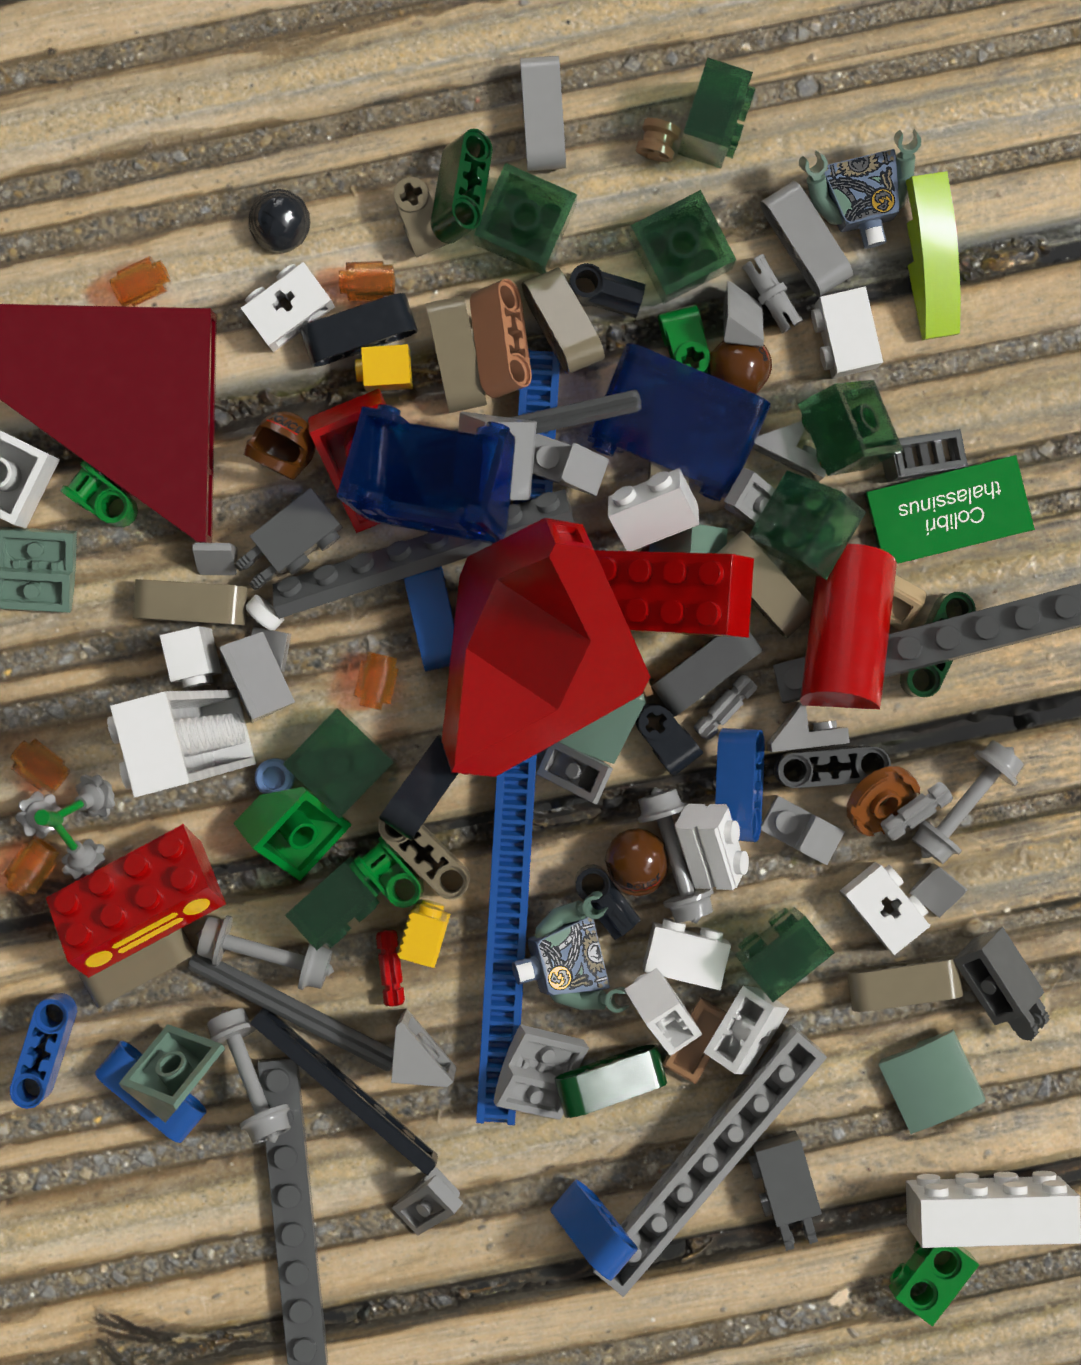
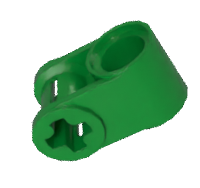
(685, 336)
(96, 493)
(388, 872)

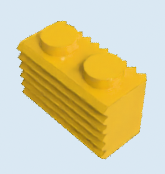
(424, 933)

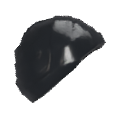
(279, 221)

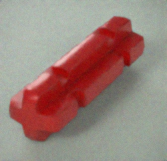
(390, 968)

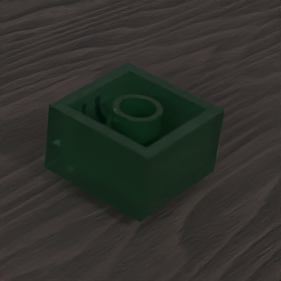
(712, 121)
(525, 219)
(682, 247)
(849, 427)
(807, 524)
(339, 762)
(333, 903)
(783, 952)

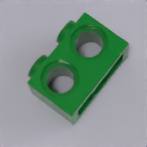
(942, 1280)

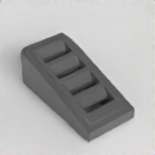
(903, 465)

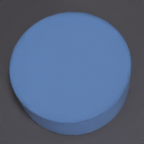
(273, 776)

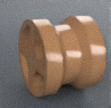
(658, 140)

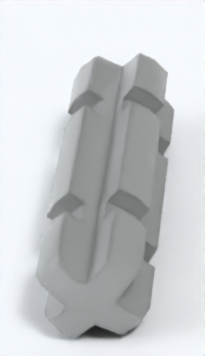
(725, 707)
(916, 811)

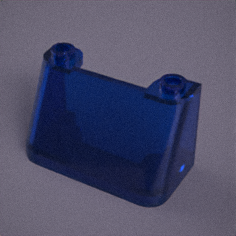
(683, 420)
(430, 476)

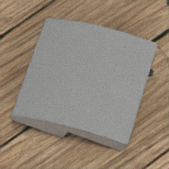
(530, 1070)

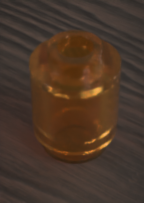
(367, 280)
(140, 282)
(376, 680)
(39, 766)
(30, 867)

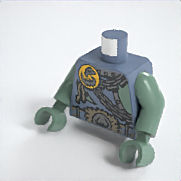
(863, 189)
(569, 959)

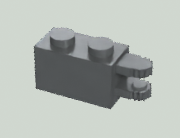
(291, 538)
(1003, 983)
(787, 1185)

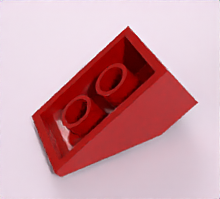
(333, 435)

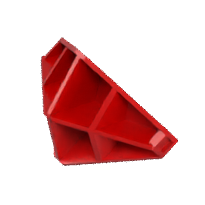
(534, 649)

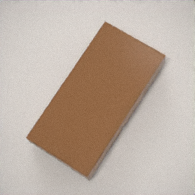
(691, 1060)

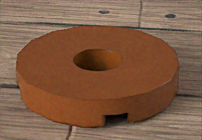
(885, 783)

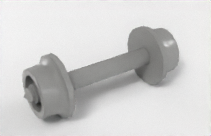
(1000, 763)
(690, 903)
(216, 939)
(267, 1122)

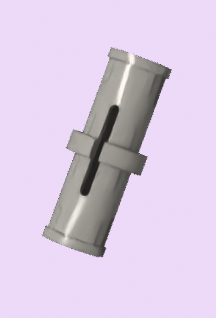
(772, 293)

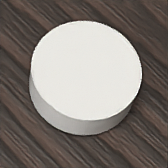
(263, 613)

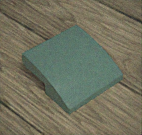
(37, 569)
(608, 734)
(932, 1081)

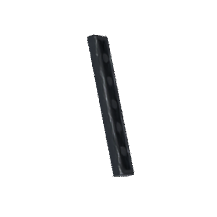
(345, 1090)

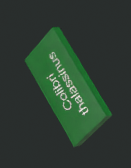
(950, 510)

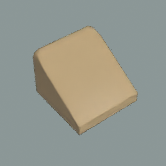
(906, 603)

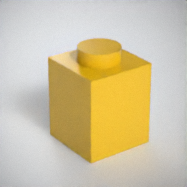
(385, 368)

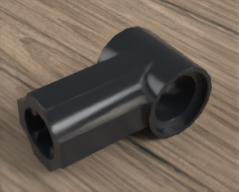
(610, 291)
(620, 915)

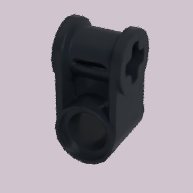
(671, 742)

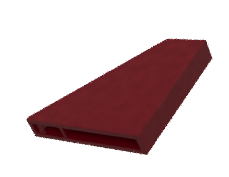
(124, 395)

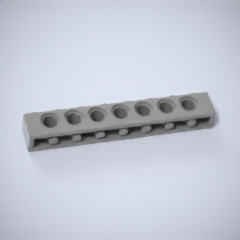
(716, 1151)

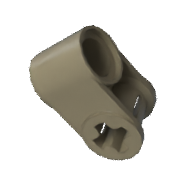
(417, 217)

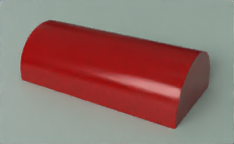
(850, 631)

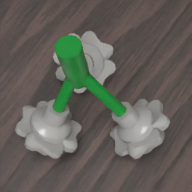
(44, 815)

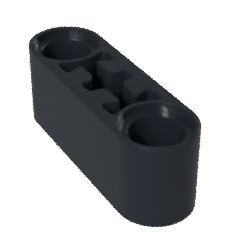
(358, 327)
(420, 791)

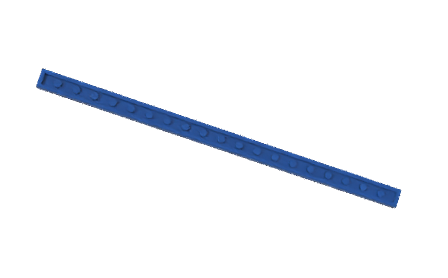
(511, 843)

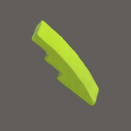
(935, 255)

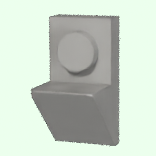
(782, 447)
(568, 464)
(748, 496)
(796, 735)
(575, 771)
(801, 830)
(428, 1202)

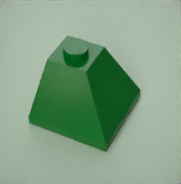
(291, 829)

